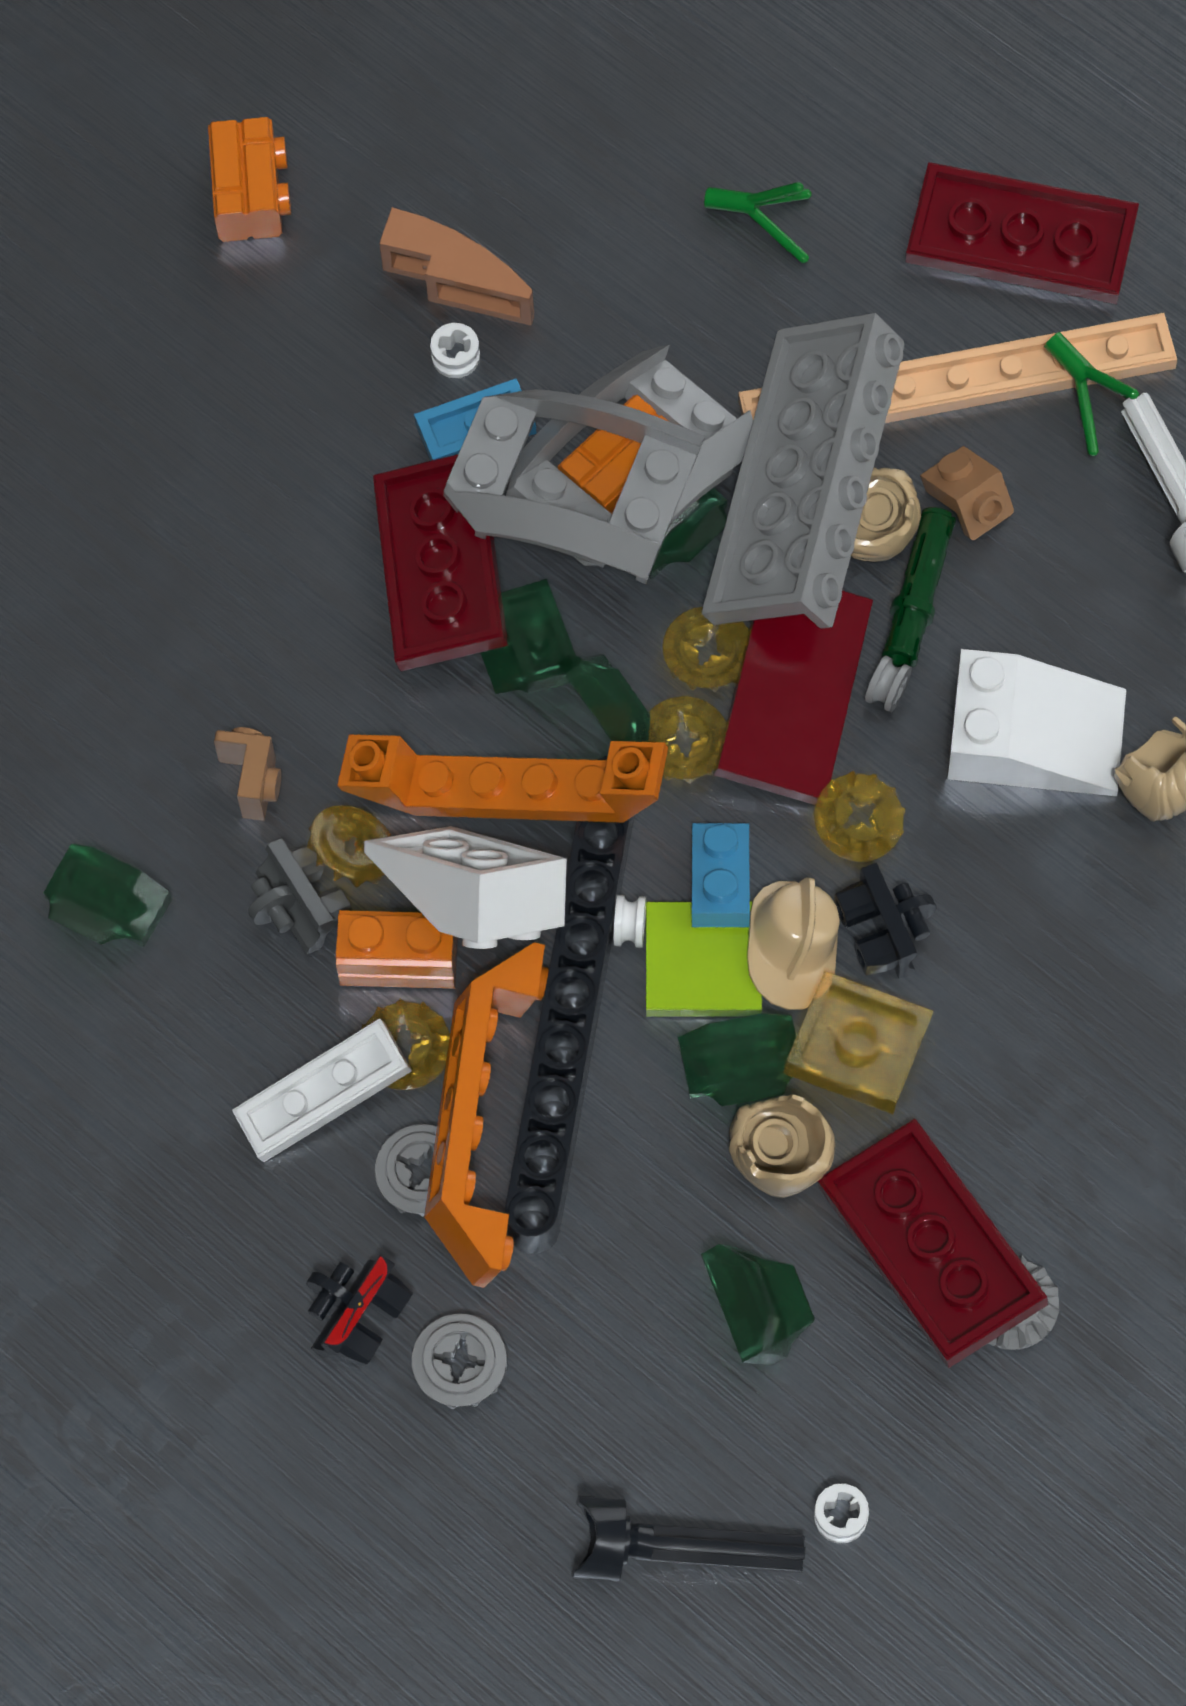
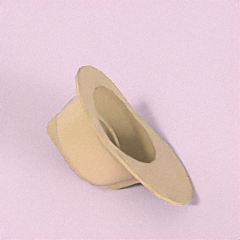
(791, 941)

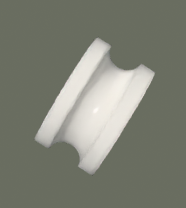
(445, 339)
(630, 921)
(854, 1526)

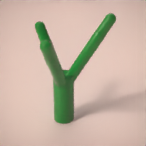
(750, 203)
(1082, 371)

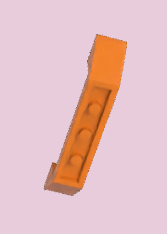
(504, 787)
(470, 1233)

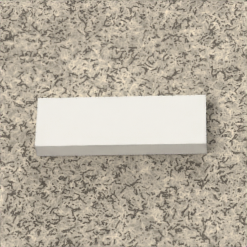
(321, 1090)

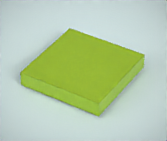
(696, 967)

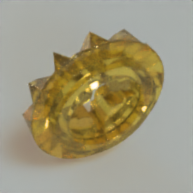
(693, 630)
(701, 722)
(328, 839)
(859, 842)
(427, 1057)

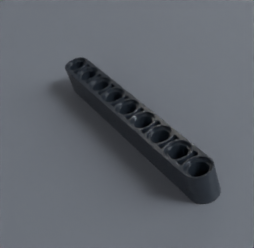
(567, 1028)

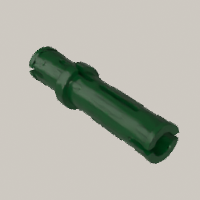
(913, 607)

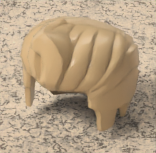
(887, 517)
(1156, 775)
(781, 1145)

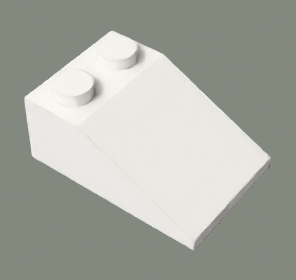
(1034, 725)
(475, 883)

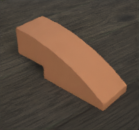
(454, 268)

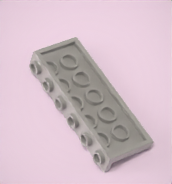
(805, 472)

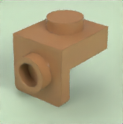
(971, 490)
(259, 777)

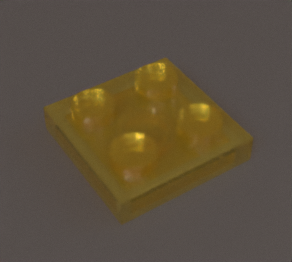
(858, 1042)

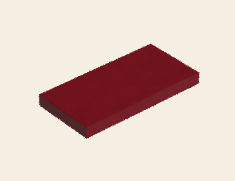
(1022, 233)
(435, 570)
(793, 701)
(932, 1243)

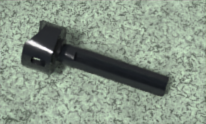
(615, 1540)

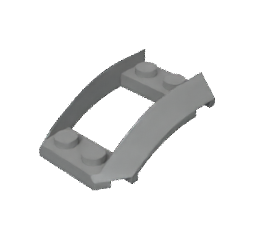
(674, 399)
(644, 506)

